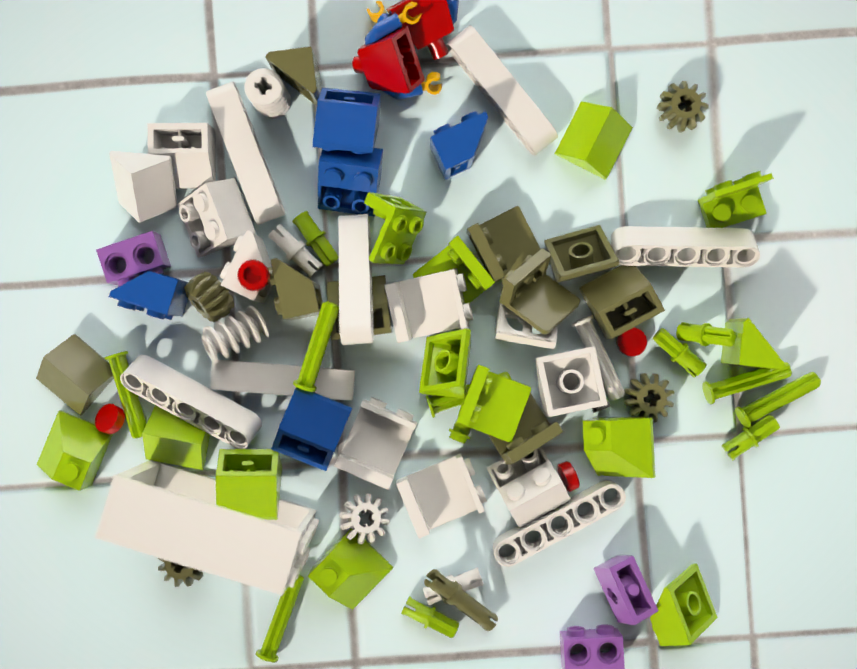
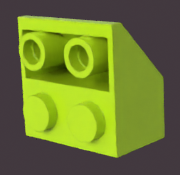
(249, 481)

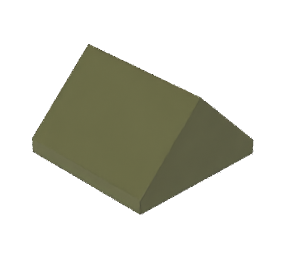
(298, 69)
(580, 253)
(75, 373)

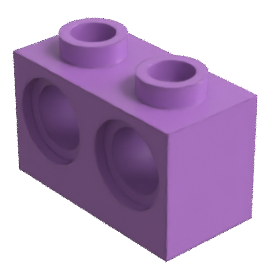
(133, 252)
(592, 640)

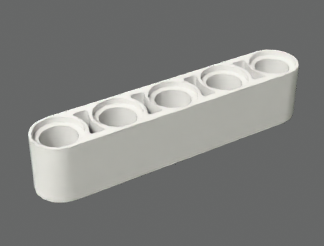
(502, 90)
(245, 153)
(685, 246)
(355, 280)
(278, 379)
(191, 401)
(573, 523)

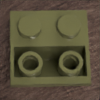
(297, 294)
(621, 300)
(381, 309)

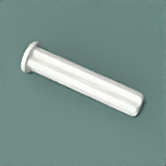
(591, 338)

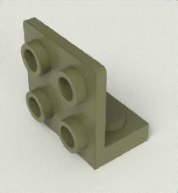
(503, 242)
(531, 434)

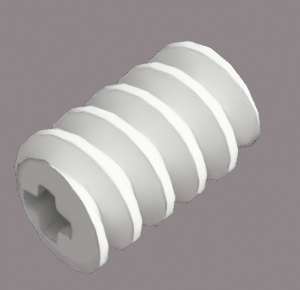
(267, 93)
(233, 332)

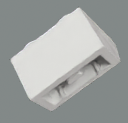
(190, 148)
(215, 216)
(247, 248)
(529, 486)

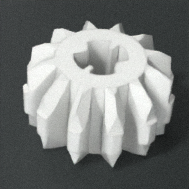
(354, 519)

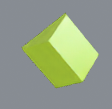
(594, 138)
(750, 347)
(446, 364)
(174, 440)

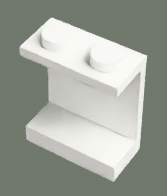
(428, 305)
(376, 443)
(440, 494)

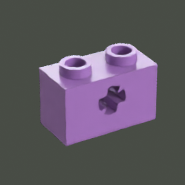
(626, 589)

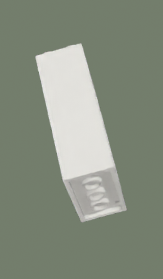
(177, 520)

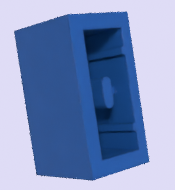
(346, 120)
(457, 145)
(347, 179)
(156, 292)
(311, 428)

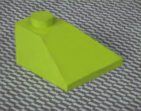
(620, 446)
(73, 451)
(349, 571)
(683, 609)

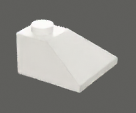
(570, 382)

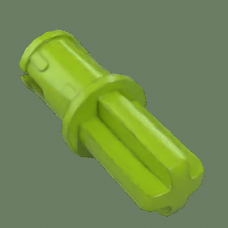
(316, 238)
(705, 334)
(679, 352)
(751, 436)
(431, 618)

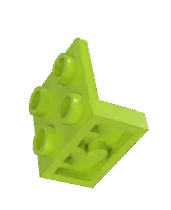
(735, 203)
(399, 229)
(459, 257)
(493, 404)

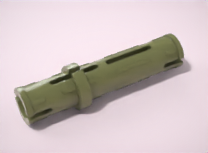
(452, 594)

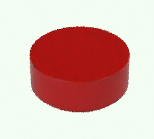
(253, 275)
(632, 342)
(109, 419)
(568, 476)

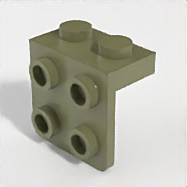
(536, 295)

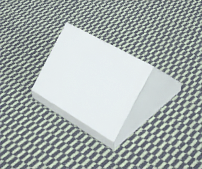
(144, 183)

